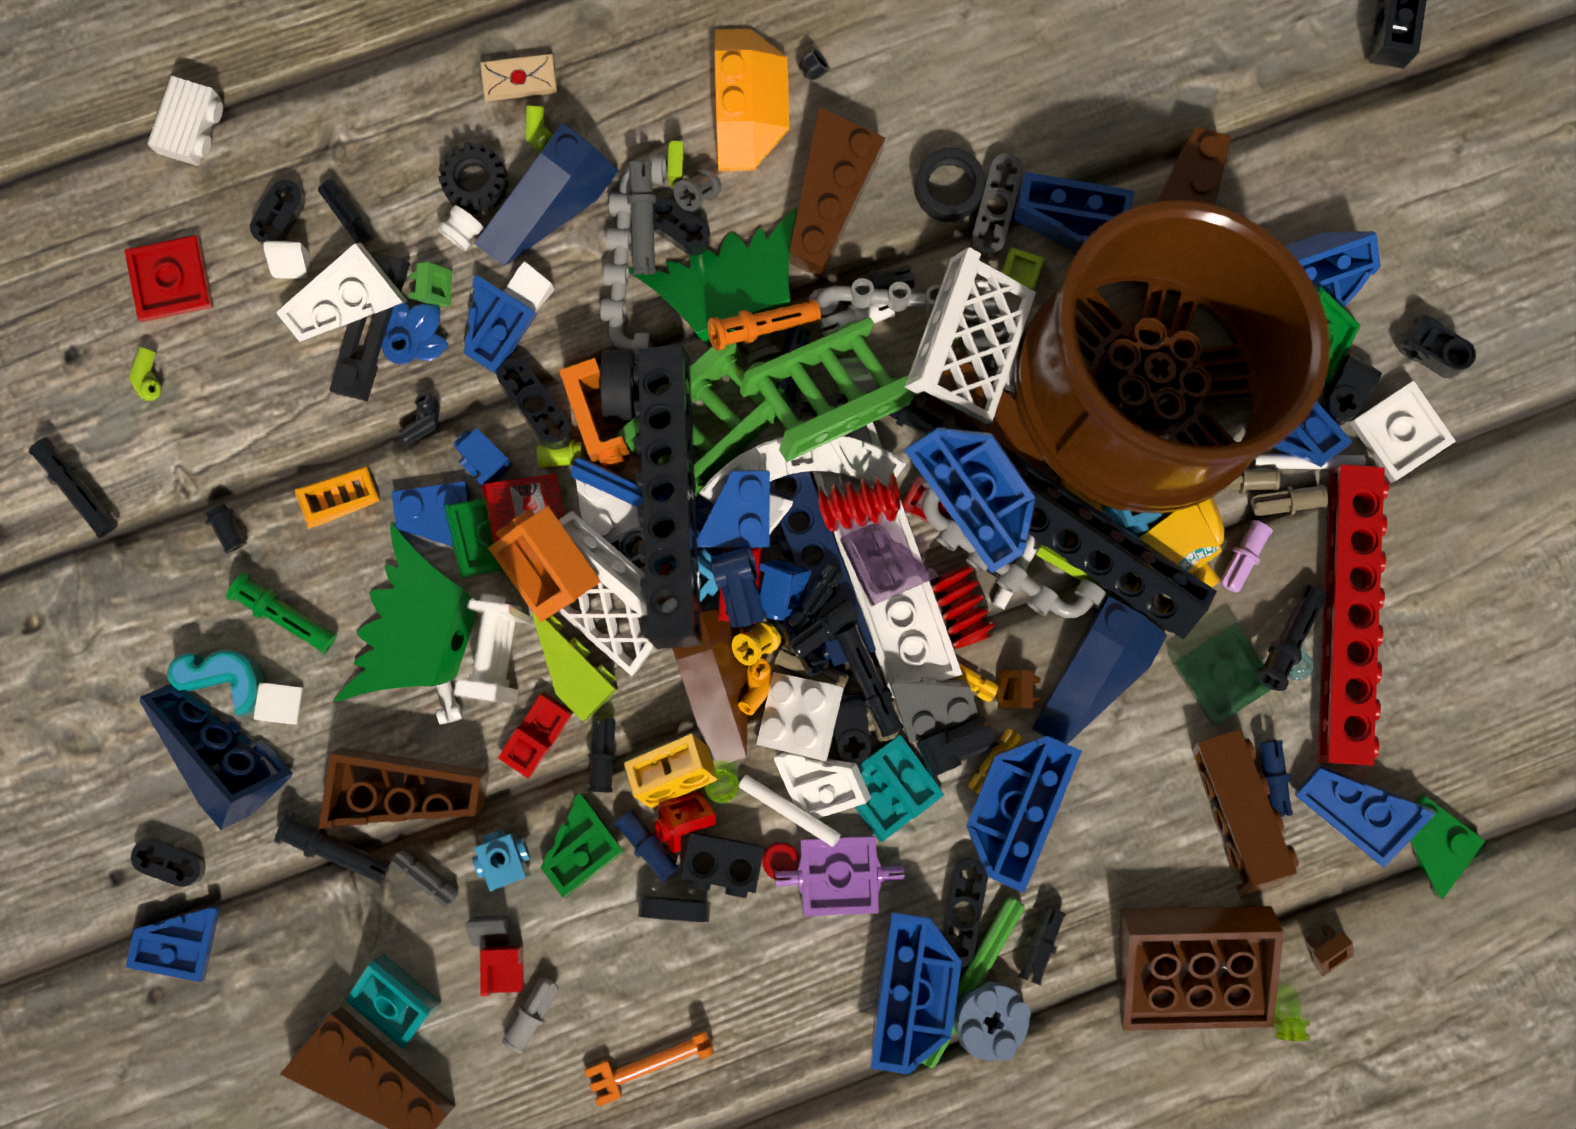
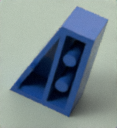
(1068, 208)

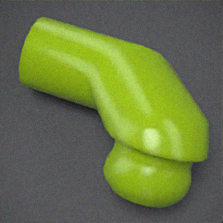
(535, 132)
(142, 377)

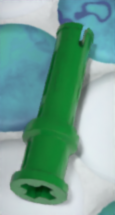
(266, 604)

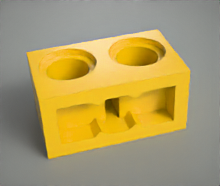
(670, 771)

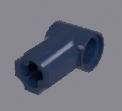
(736, 576)

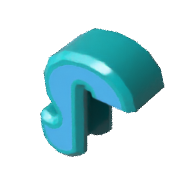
(220, 667)

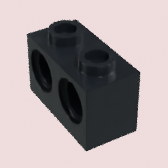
(725, 853)

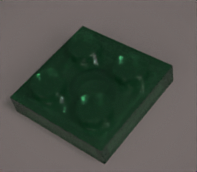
(1222, 674)

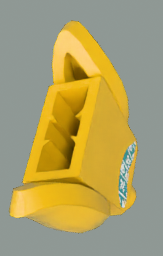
(1190, 539)

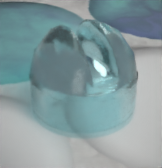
(1300, 673)

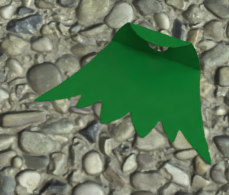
(733, 282)
(415, 627)

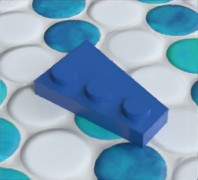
(1364, 813)

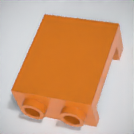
(578, 382)

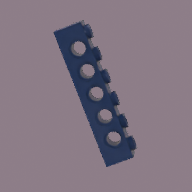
(817, 535)

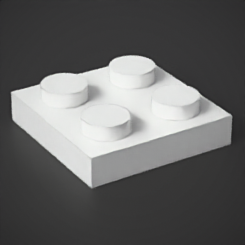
(1402, 431)
(800, 716)

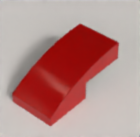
(535, 735)

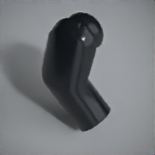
(426, 418)

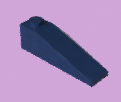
(553, 190)
(1105, 662)
(219, 764)

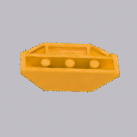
(749, 98)

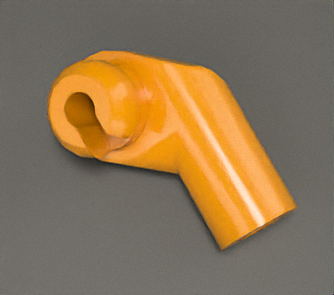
(758, 683)

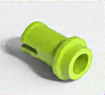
(560, 457)

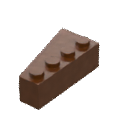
(834, 181)
(1245, 813)
(366, 1076)

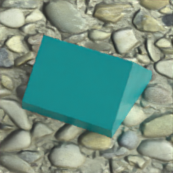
(392, 1000)

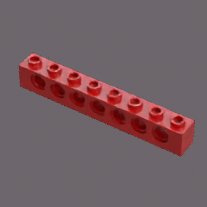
(1338, 630)

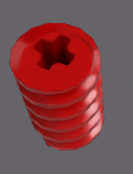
(860, 504)
(963, 607)

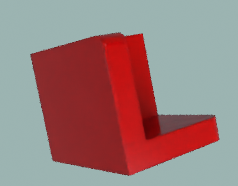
(501, 969)

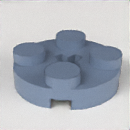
(1008, 1034)

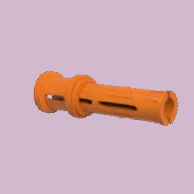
(748, 330)

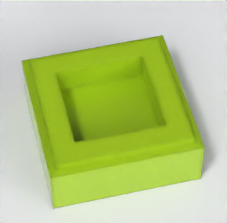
(676, 162)
(1023, 267)

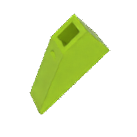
(572, 675)

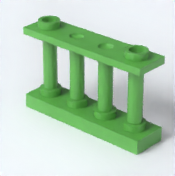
(704, 375)
(830, 422)

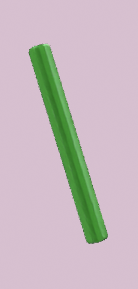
(984, 957)

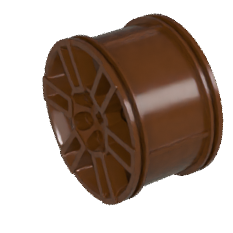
(1130, 450)

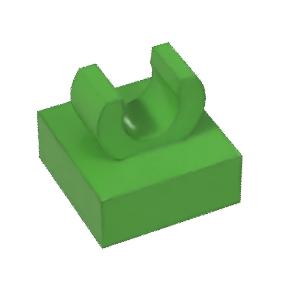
(432, 284)

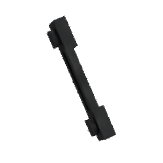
(353, 376)

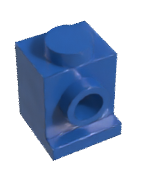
(481, 457)
(782, 588)

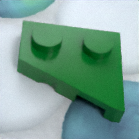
(1443, 848)
(580, 849)

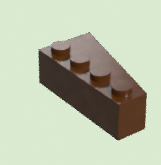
(1197, 168)
(1006, 422)
(390, 788)

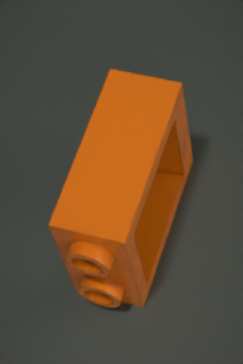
(556, 556)

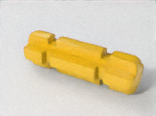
(984, 688)
(1009, 740)

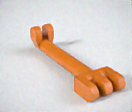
(700, 1043)

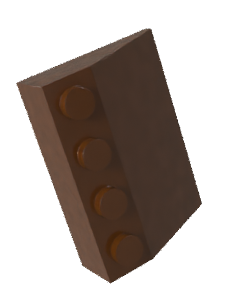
(1199, 967)

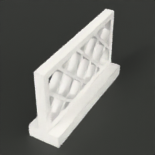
(942, 328)
(619, 577)

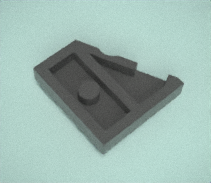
(932, 705)

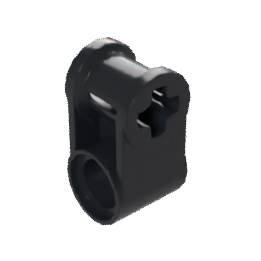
(1434, 347)
(1349, 388)
(852, 723)

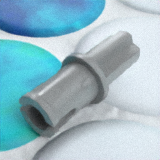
(531, 1015)

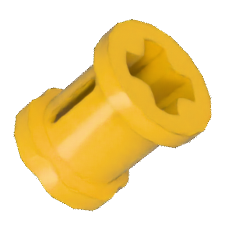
(751, 645)

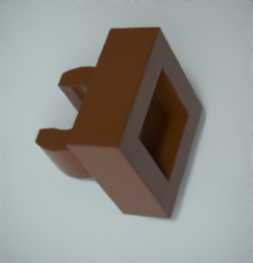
(1016, 689)
(1331, 953)

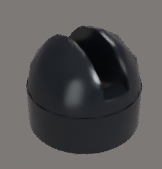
(814, 63)

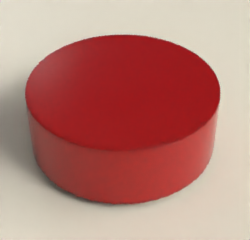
(780, 857)

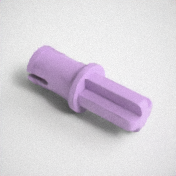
(1245, 556)

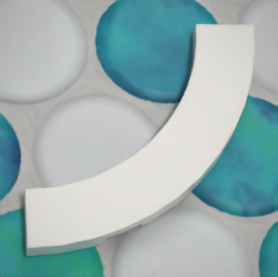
(840, 456)

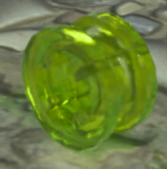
(725, 797)
(1292, 1028)

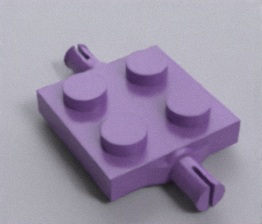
(839, 877)

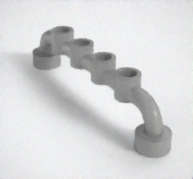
(618, 272)
(828, 300)
(1012, 576)

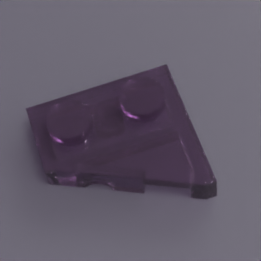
(883, 565)

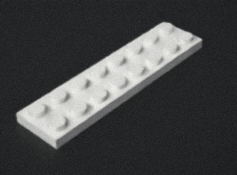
(908, 627)

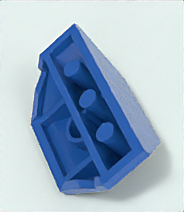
(1338, 261)
(978, 490)
(1020, 807)
(913, 994)

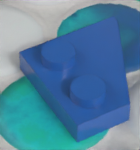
(494, 325)
(1316, 438)
(422, 511)
(740, 512)
(175, 946)

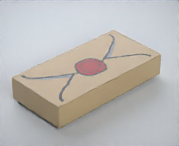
(518, 77)

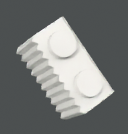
(185, 121)

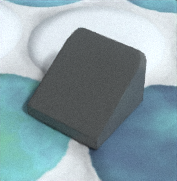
(488, 930)

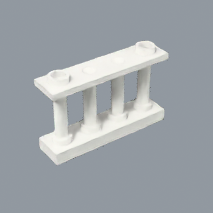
(493, 651)

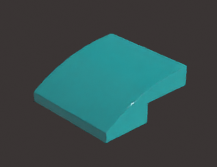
(897, 788)

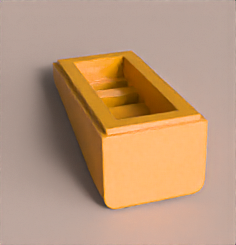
(331, 484)

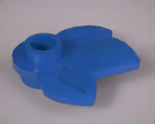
(418, 330)

